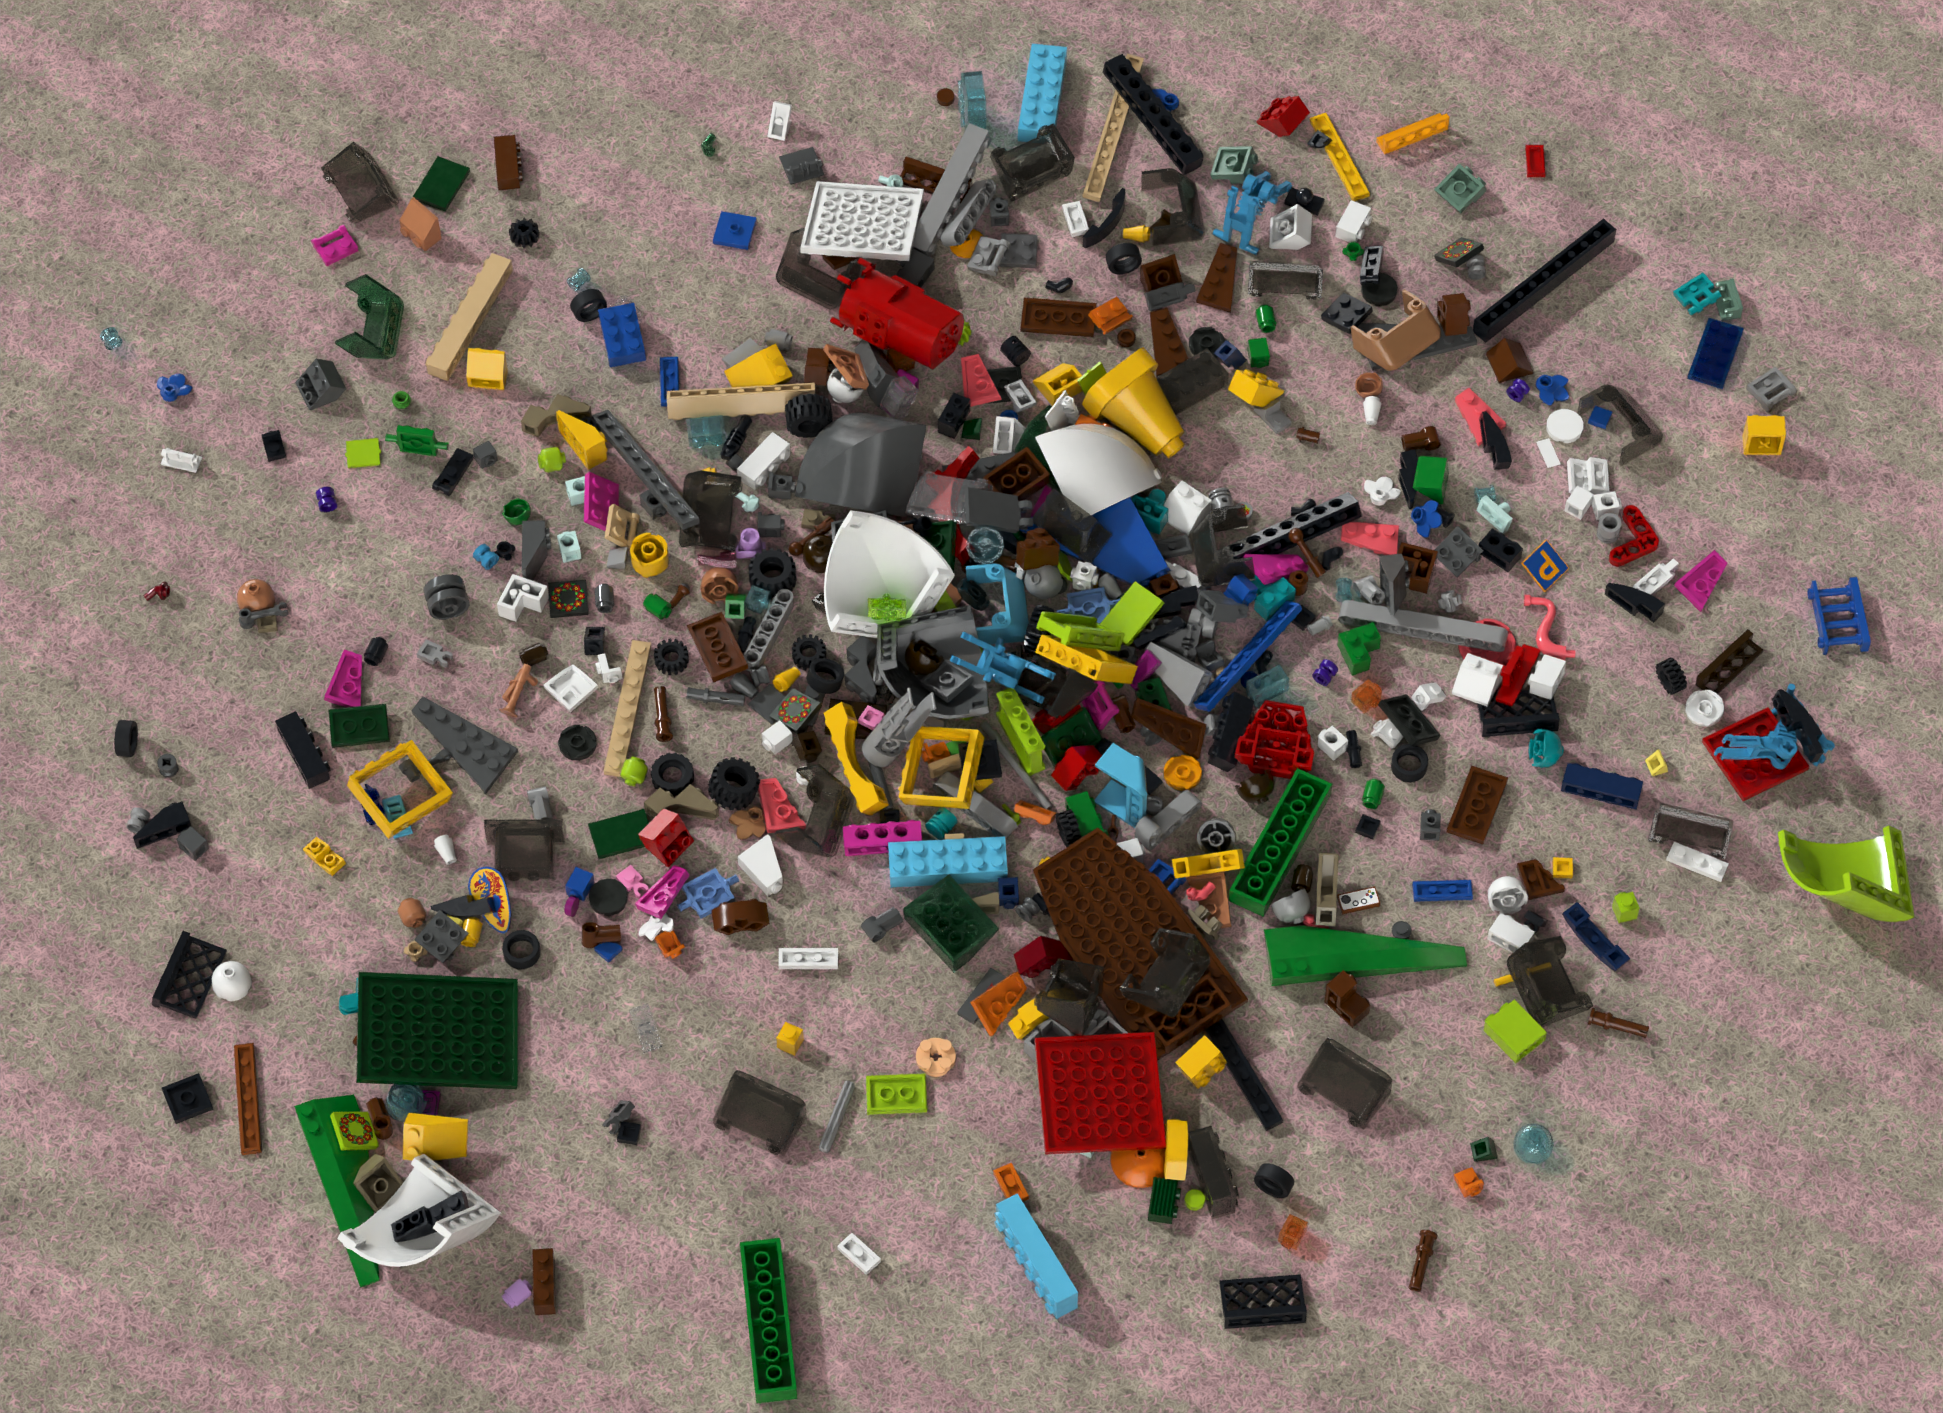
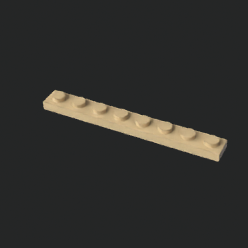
(627, 707)

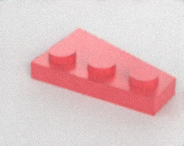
(977, 381)
(1471, 408)
(1376, 537)
(776, 807)

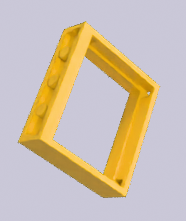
(1085, 660)
(412, 751)
(969, 771)

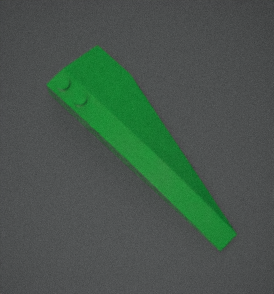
(1320, 954)
(338, 1171)

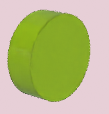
(1194, 1199)

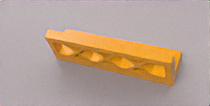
(1413, 133)

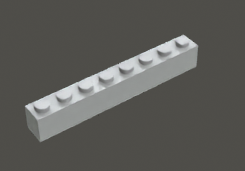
(950, 188)

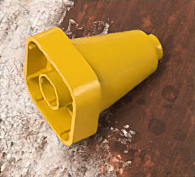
(1137, 404)

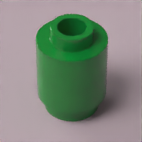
(1266, 318)
(657, 606)
(1373, 793)

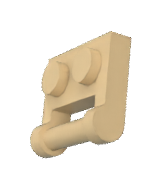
(617, 523)

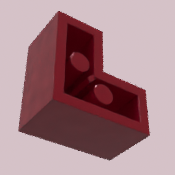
(1039, 955)

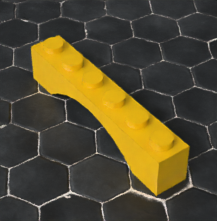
(842, 725)

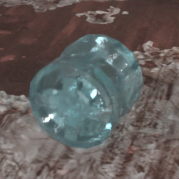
(111, 338)

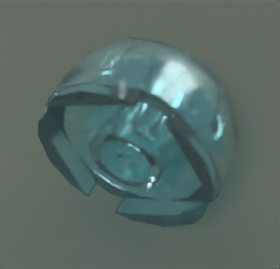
(985, 544)
(404, 1100)
(1533, 1143)

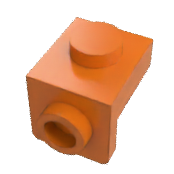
(669, 944)

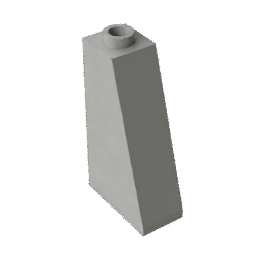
(1180, 674)

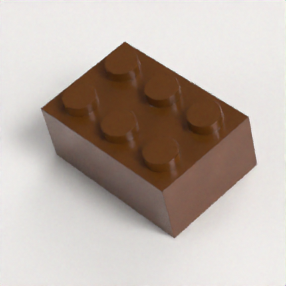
(1019, 475)

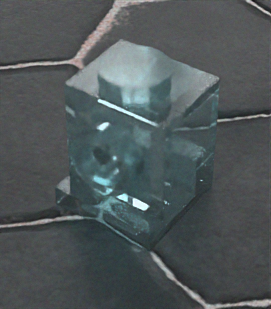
(757, 599)

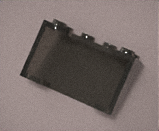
(1172, 975)

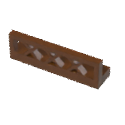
(924, 172)

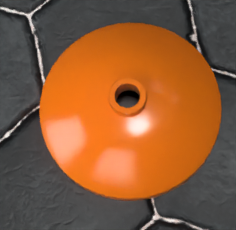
(1136, 1169)

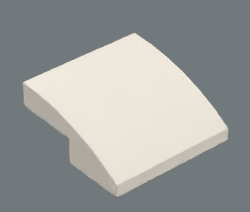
(1588, 475)

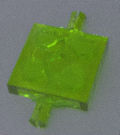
(886, 608)

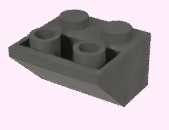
(320, 384)

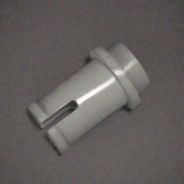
(1320, 625)

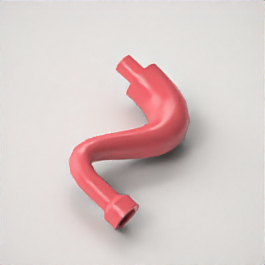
(1542, 638)

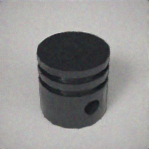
(1015, 352)

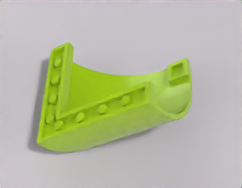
(1856, 875)

